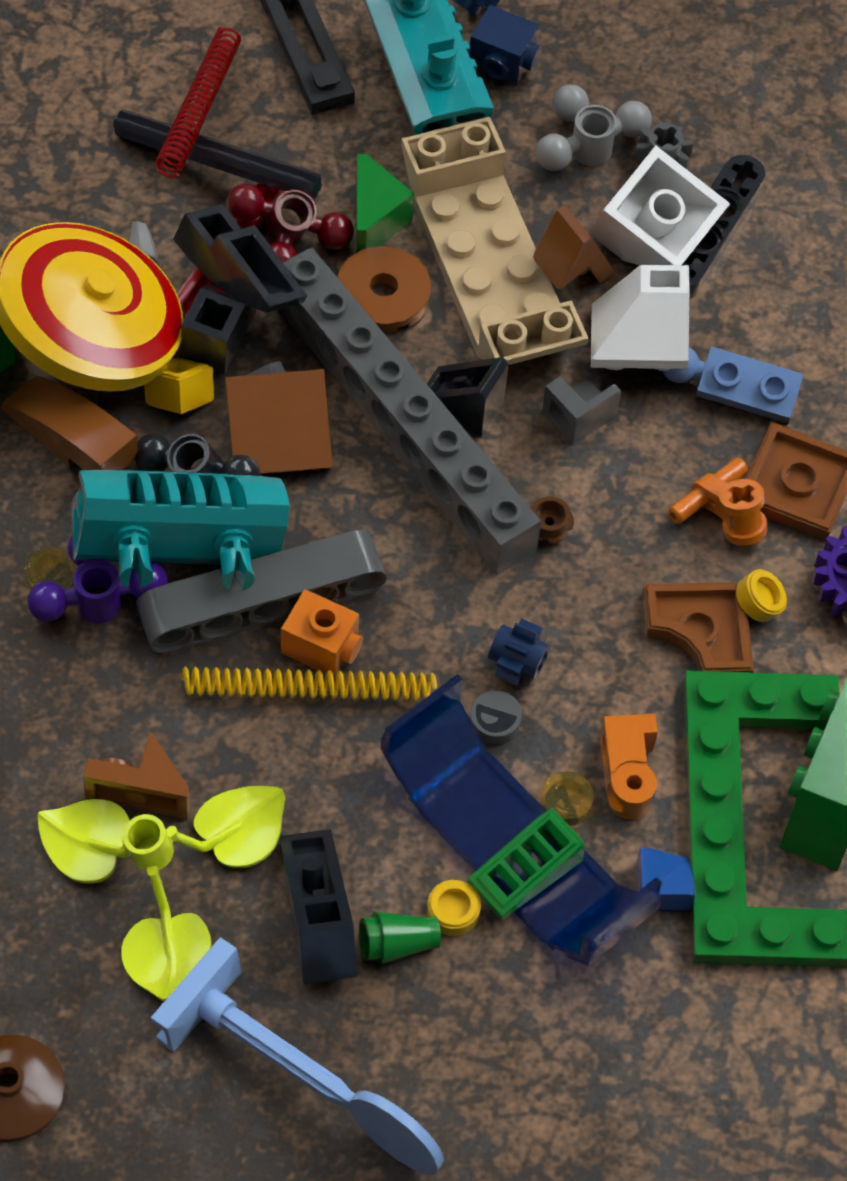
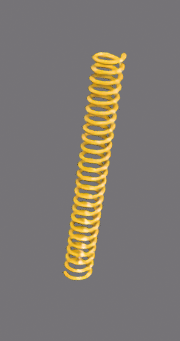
(308, 680)

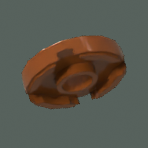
(393, 268)

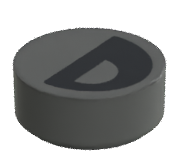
(496, 717)

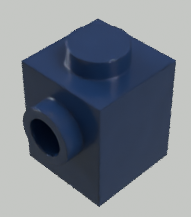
(505, 45)

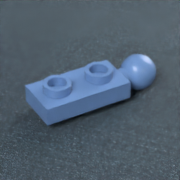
(742, 383)

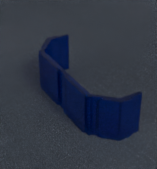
(484, 807)

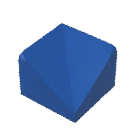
(673, 872)

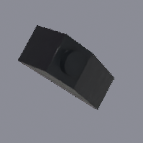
(318, 907)

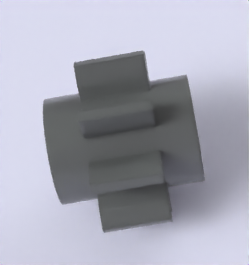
(667, 138)

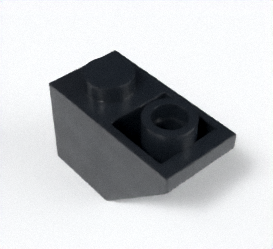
(214, 328)

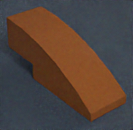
(71, 426)

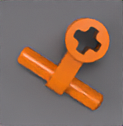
(731, 499)

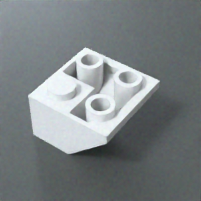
(643, 320)

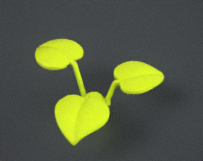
(92, 833)

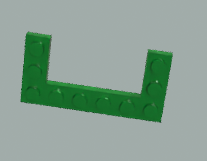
(721, 921)

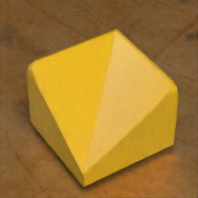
(181, 386)

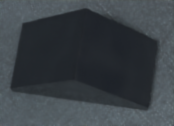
(472, 391)

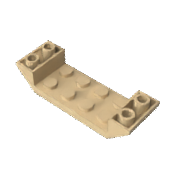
(486, 245)

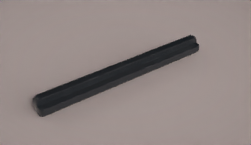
(221, 155)

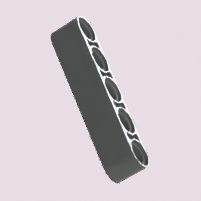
(204, 610)

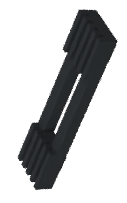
(320, 83)

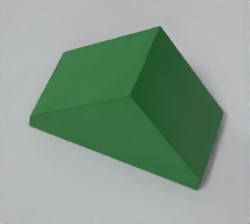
(381, 204)

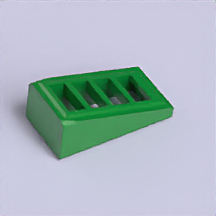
(534, 836)

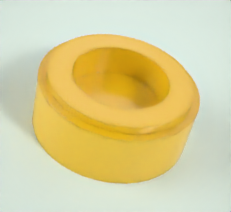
(761, 595)
(455, 906)

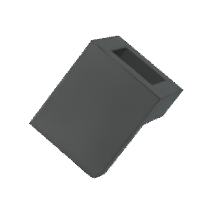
(579, 409)

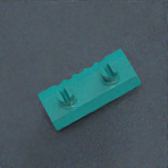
(429, 62)
(179, 520)

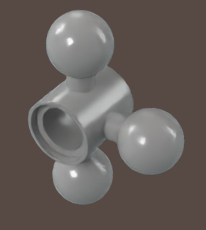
(593, 129)

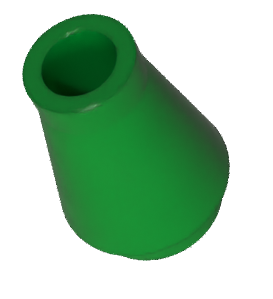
(395, 936)

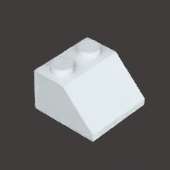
(658, 213)

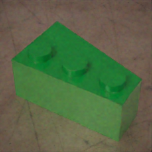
(820, 811)

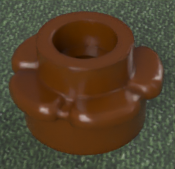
(557, 511)

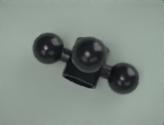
(157, 454)

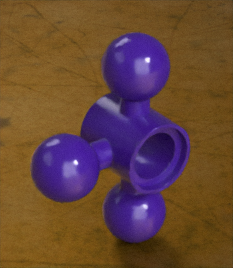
(49, 600)

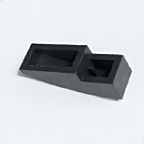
(237, 259)

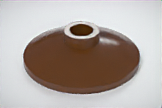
(38, 1092)

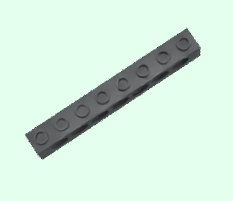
(411, 417)

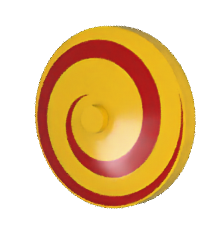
(88, 307)

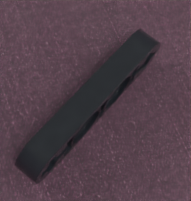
(725, 228)

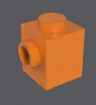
(321, 633)

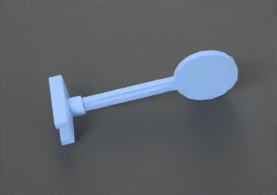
(203, 998)

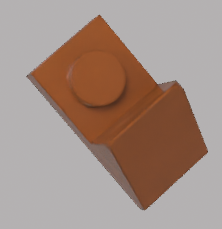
(569, 251)
(151, 788)

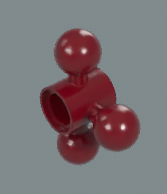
(332, 230)

